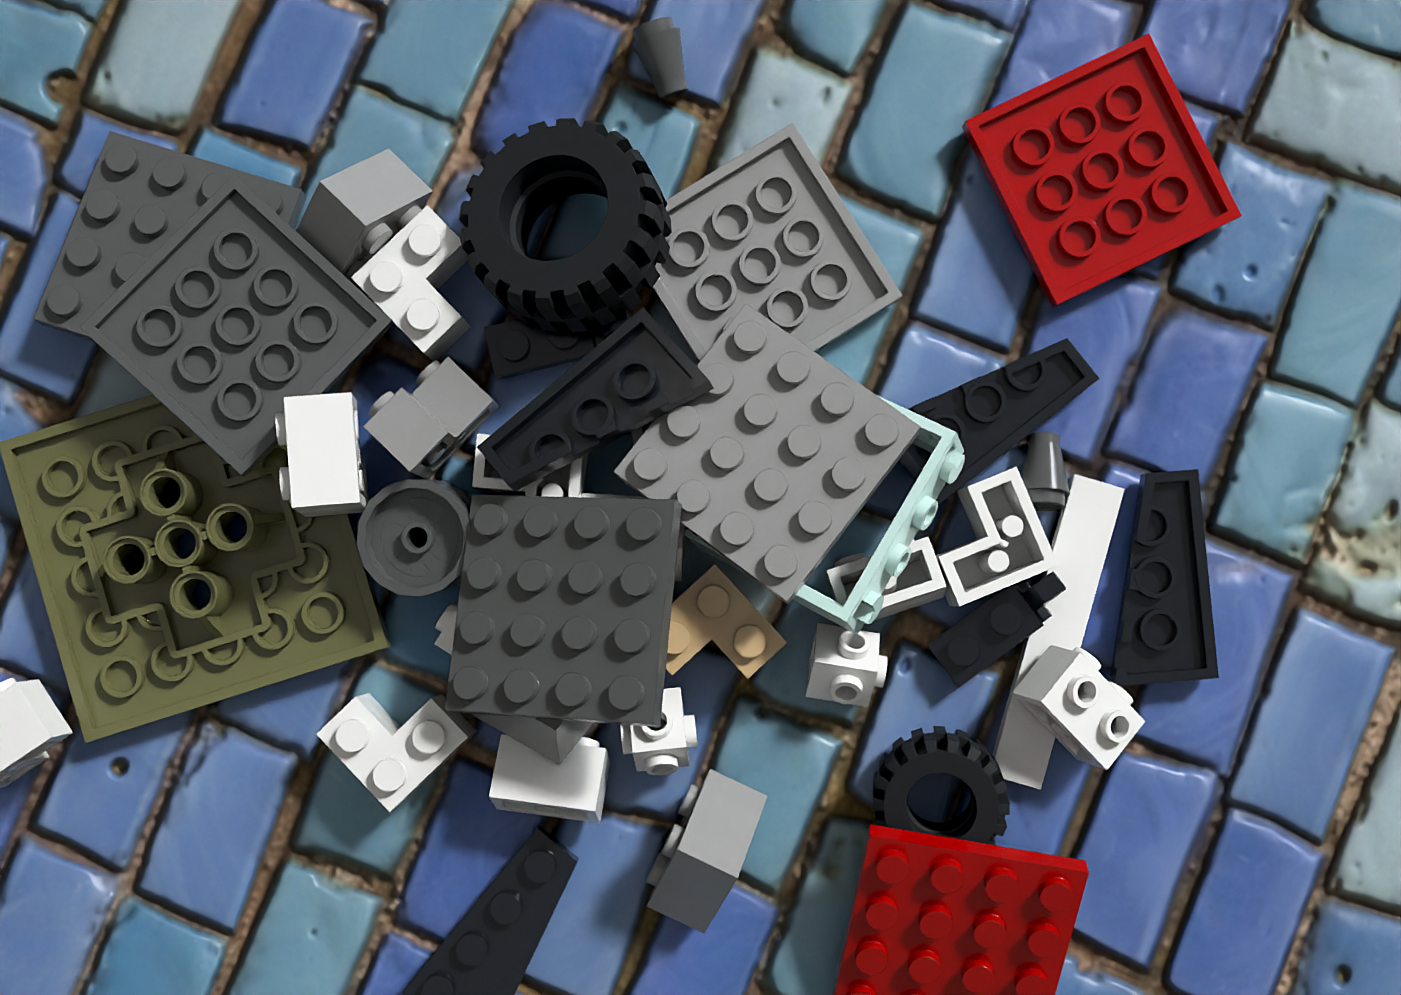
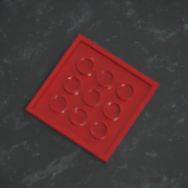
(1101, 170)
(957, 918)

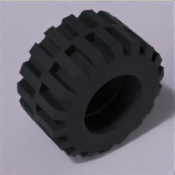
(947, 754)

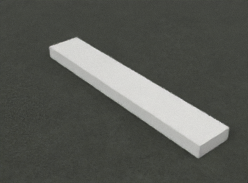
(1080, 551)

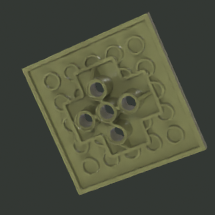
(138, 642)

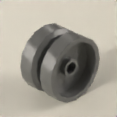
(391, 537)

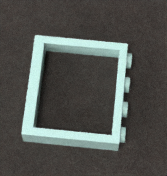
(894, 550)

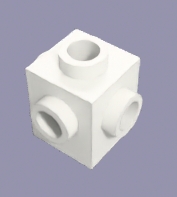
(845, 665)
(663, 747)

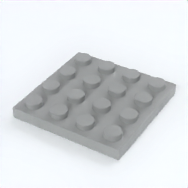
(773, 239)
(771, 454)

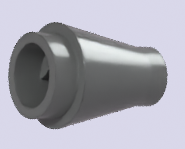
(662, 56)
(1045, 472)

